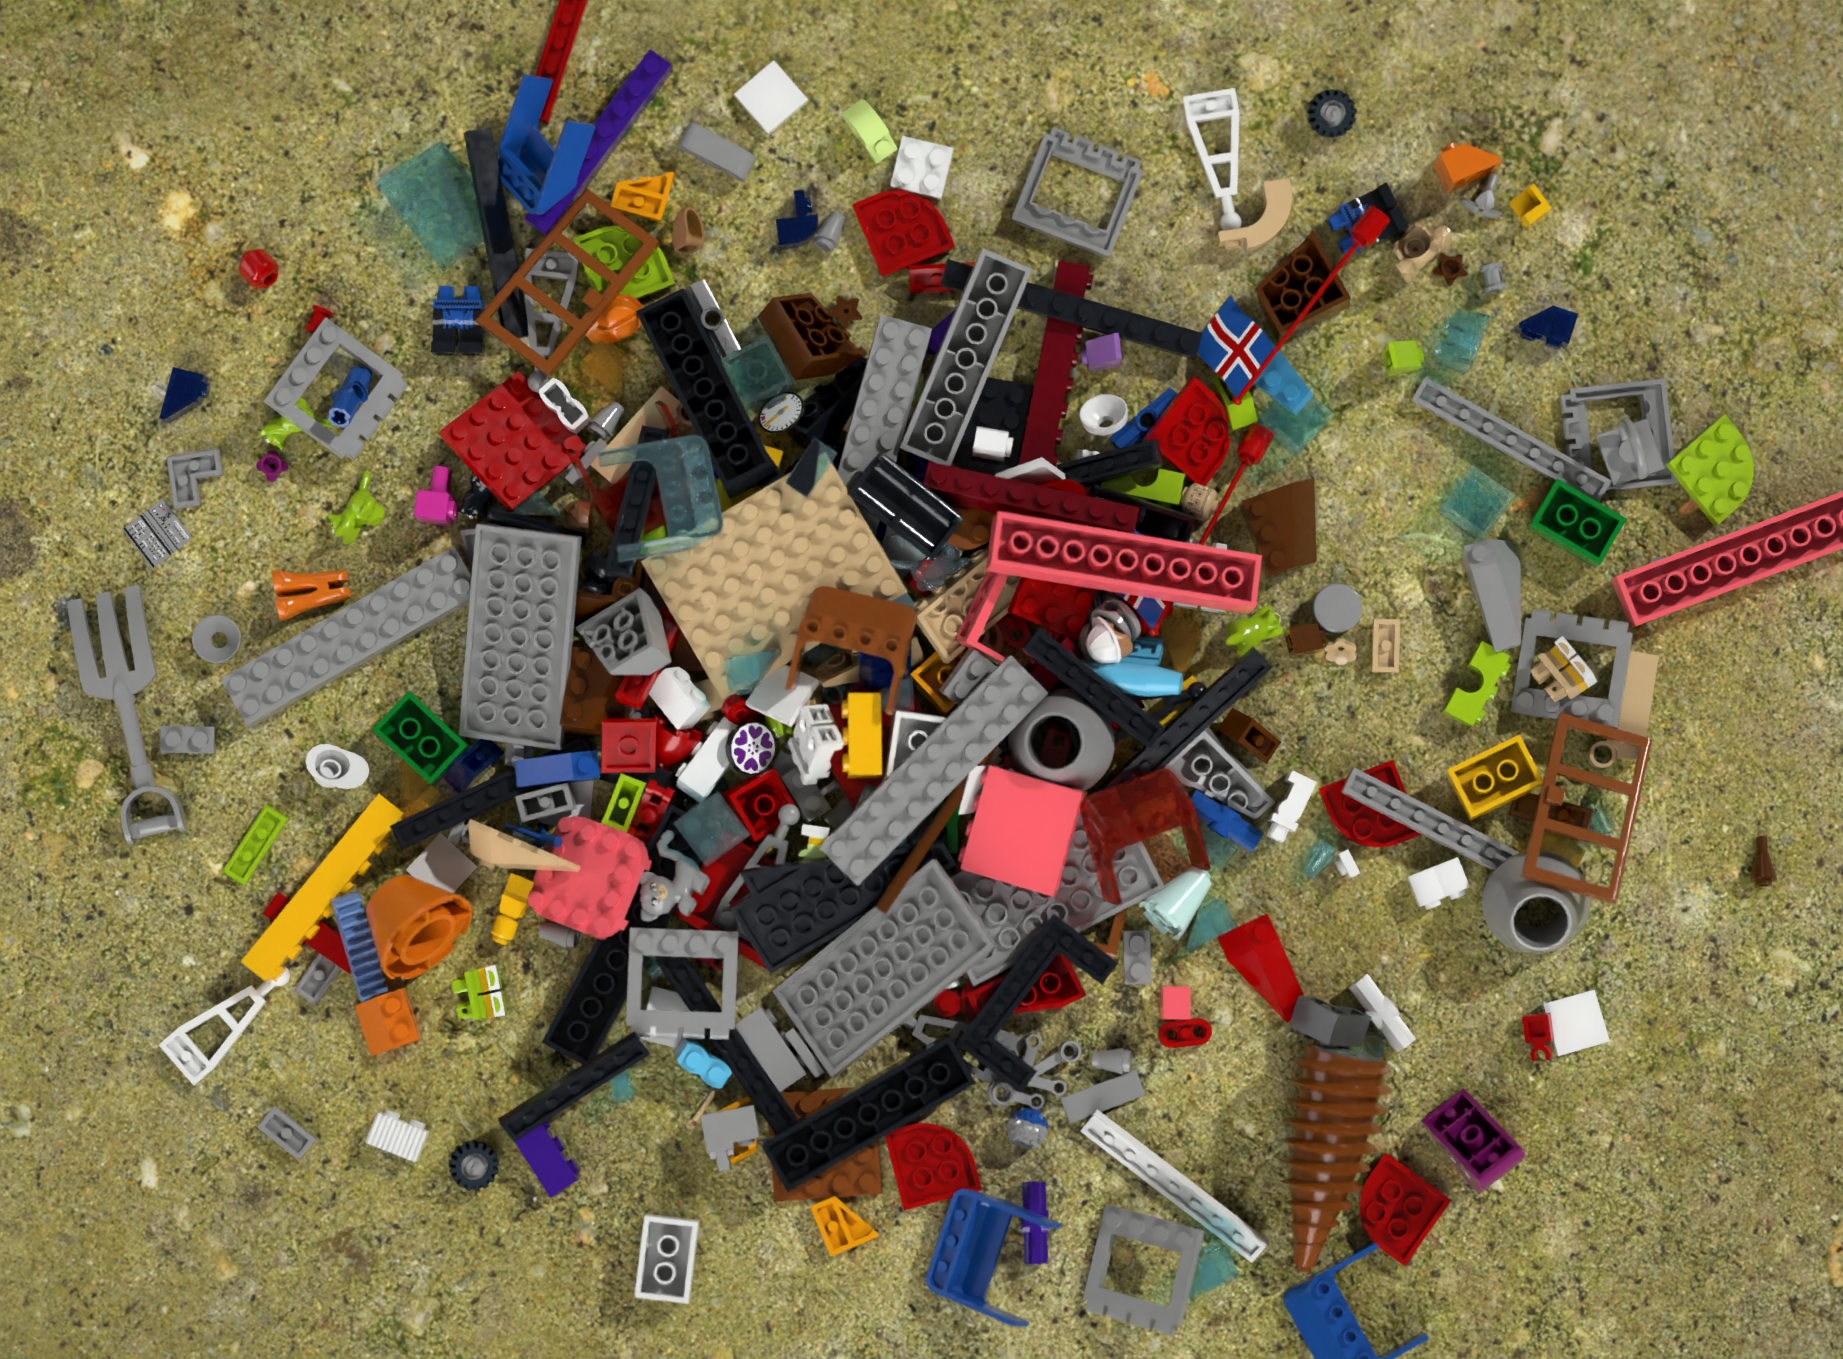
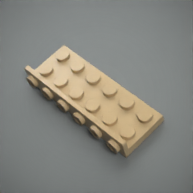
(946, 607)

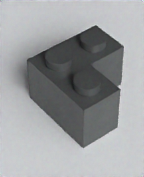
(1329, 1023)

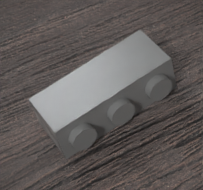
(771, 1048)

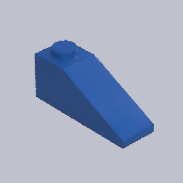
(557, 769)

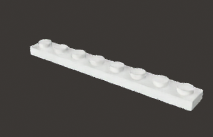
(1174, 1186)

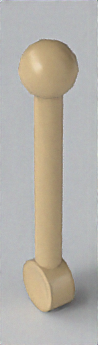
(691, 1124)

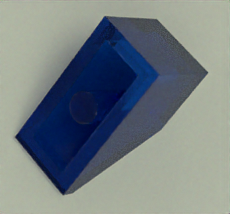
(183, 393)
(472, 765)

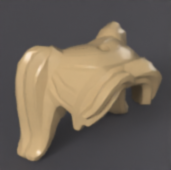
(1427, 245)

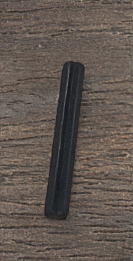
(515, 520)

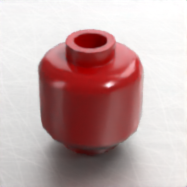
(258, 268)

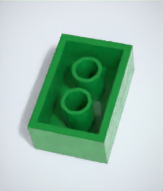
(1576, 523)
(420, 738)

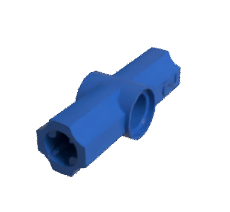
(349, 396)
(1133, 431)
(1226, 822)

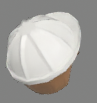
(1106, 644)

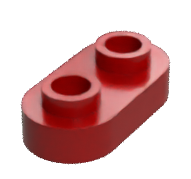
(1012, 623)
(737, 711)
(1184, 1033)

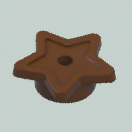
(1455, 262)
(838, 311)

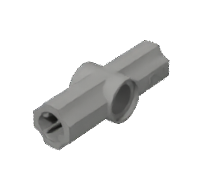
(706, 305)

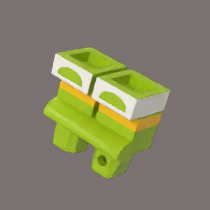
(478, 982)

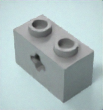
(546, 802)

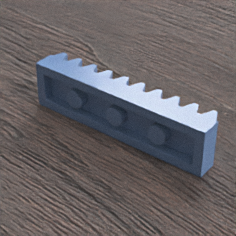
(359, 946)

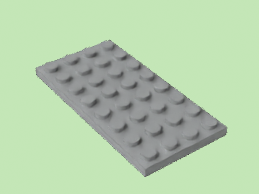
(519, 635)
(1018, 914)
(884, 969)

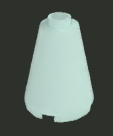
(1177, 903)

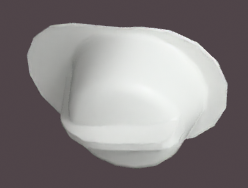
(336, 767)

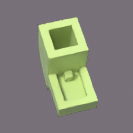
(870, 130)

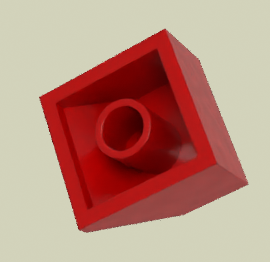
(758, 802)

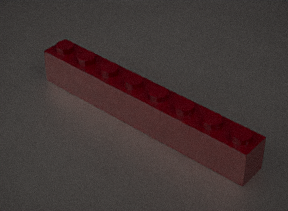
(1053, 371)
(1026, 499)

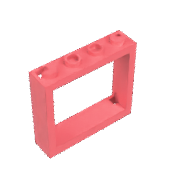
(979, 613)

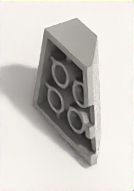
(628, 636)

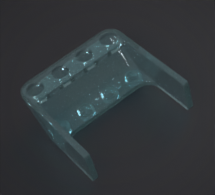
(685, 490)

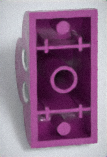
(1473, 1141)

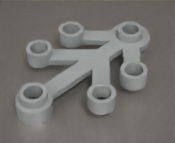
(1038, 1082)

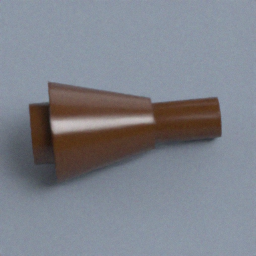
(1763, 870)

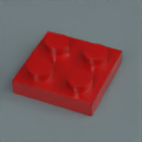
(628, 745)

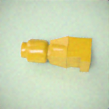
(512, 907)

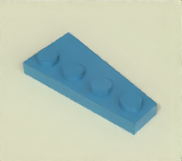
(1283, 383)

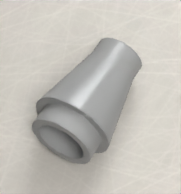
(829, 233)
(605, 421)
(559, 934)
(1113, 1060)

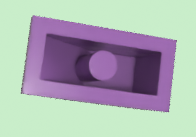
(1102, 353)

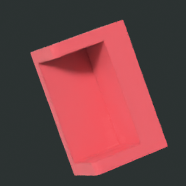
(1174, 1002)

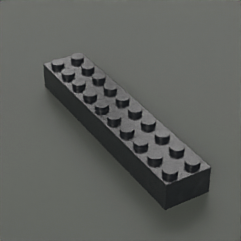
(603, 980)

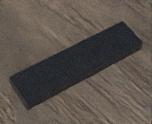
(1114, 463)

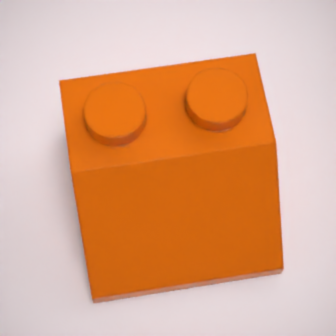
(1463, 165)
(388, 1022)

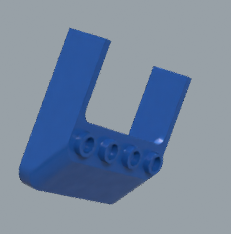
(528, 162)
(971, 1248)
(1327, 1319)

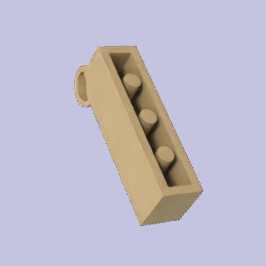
(629, 435)
(1634, 709)

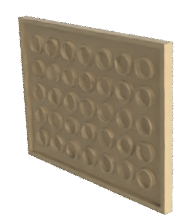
(757, 575)

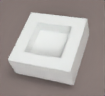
(1346, 864)

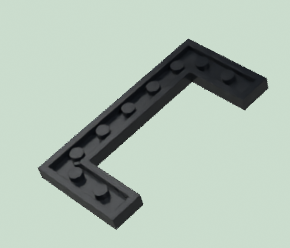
(980, 1035)

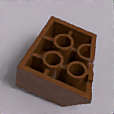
(1294, 284)
(807, 336)
(1283, 526)
(590, 695)

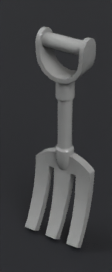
(121, 686)

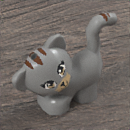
(660, 894)

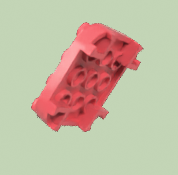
(602, 889)

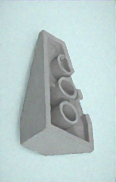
(1496, 583)
(1219, 774)

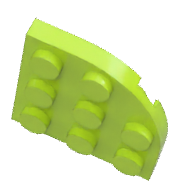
(614, 249)
(1715, 469)

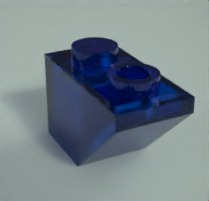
(1550, 325)

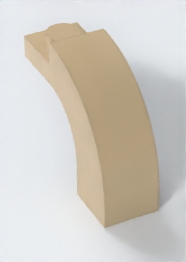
(1277, 206)

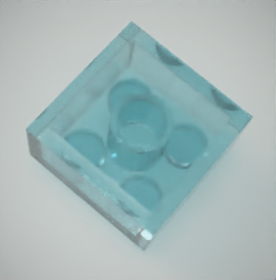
(905, 698)
(621, 1087)

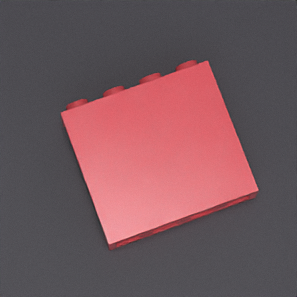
(1021, 830)

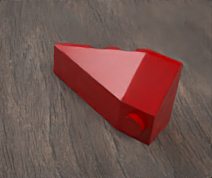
(1261, 960)
(1054, 989)

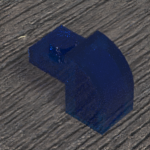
(798, 230)

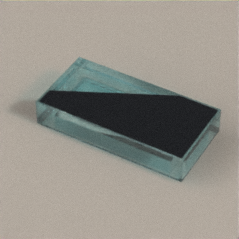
(811, 467)

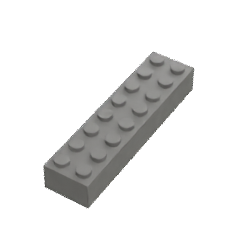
(965, 357)

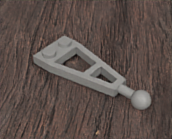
(556, 267)
(724, 918)
(1004, 1037)

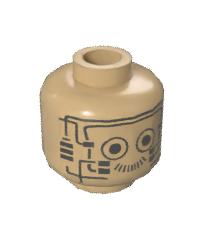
(1199, 501)

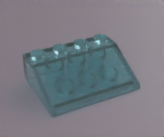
(436, 203)

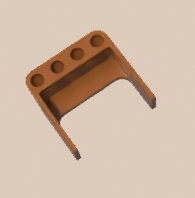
(859, 625)

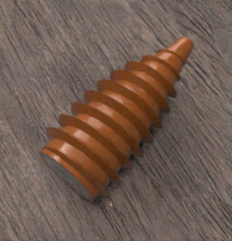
(1329, 1139)

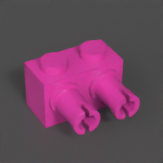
(436, 503)

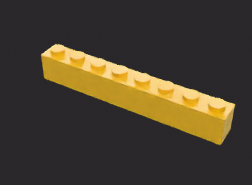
(330, 880)

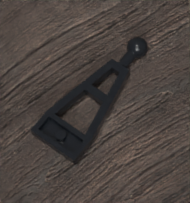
(1193, 691)

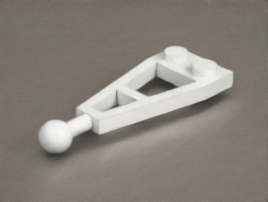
(1211, 107)
(187, 1054)

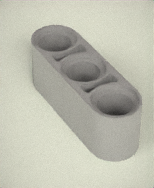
(716, 151)

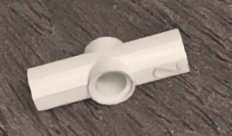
(1382, 1012)

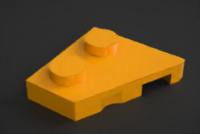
(644, 197)
(840, 1226)

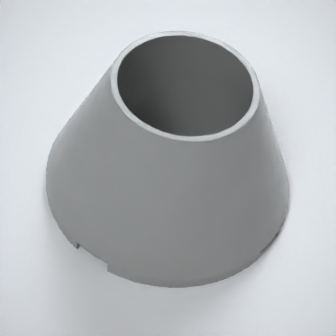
(1095, 733)
(1508, 890)

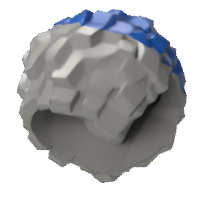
(1027, 1128)

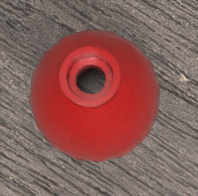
(673, 744)

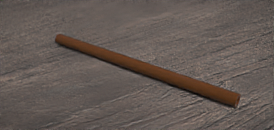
(925, 843)

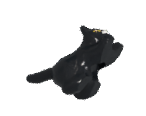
(475, 500)

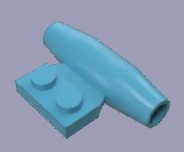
(1139, 671)

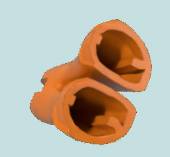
(289, 582)

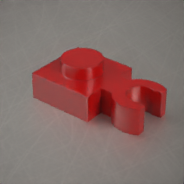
(1538, 1031)

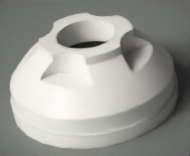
(1101, 409)

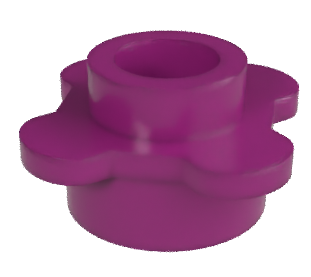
(272, 458)

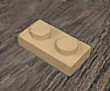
(1385, 645)

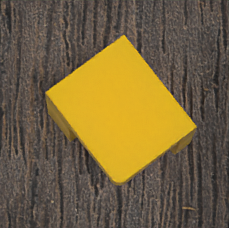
(1530, 206)

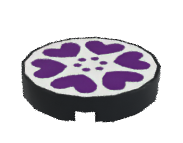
(750, 747)

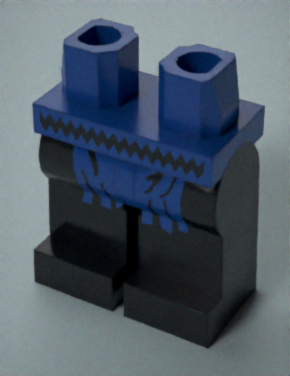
(1350, 212)
(457, 314)

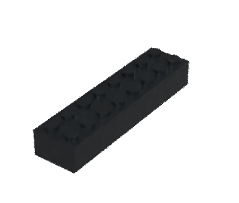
(706, 393)
(867, 1112)

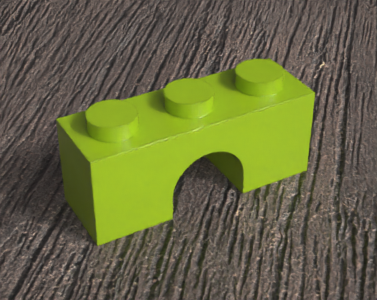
(1163, 491)
(1466, 706)

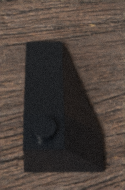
(829, 407)

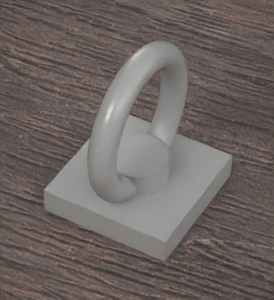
(1629, 452)

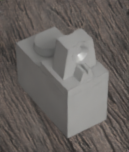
(725, 1128)

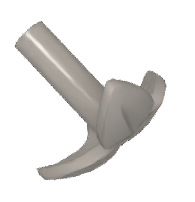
(1485, 200)

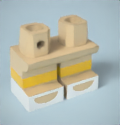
(1566, 668)

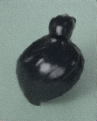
(593, 570)

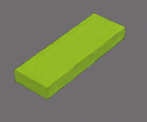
(255, 845)

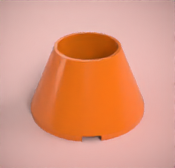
(415, 925)

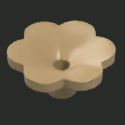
(1340, 651)

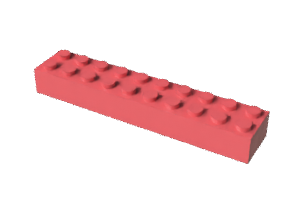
(1731, 561)
(1123, 562)

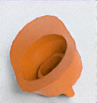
(617, 321)

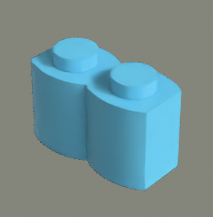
(697, 1060)

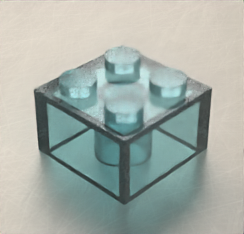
(757, 372)
(1297, 430)
(1476, 503)

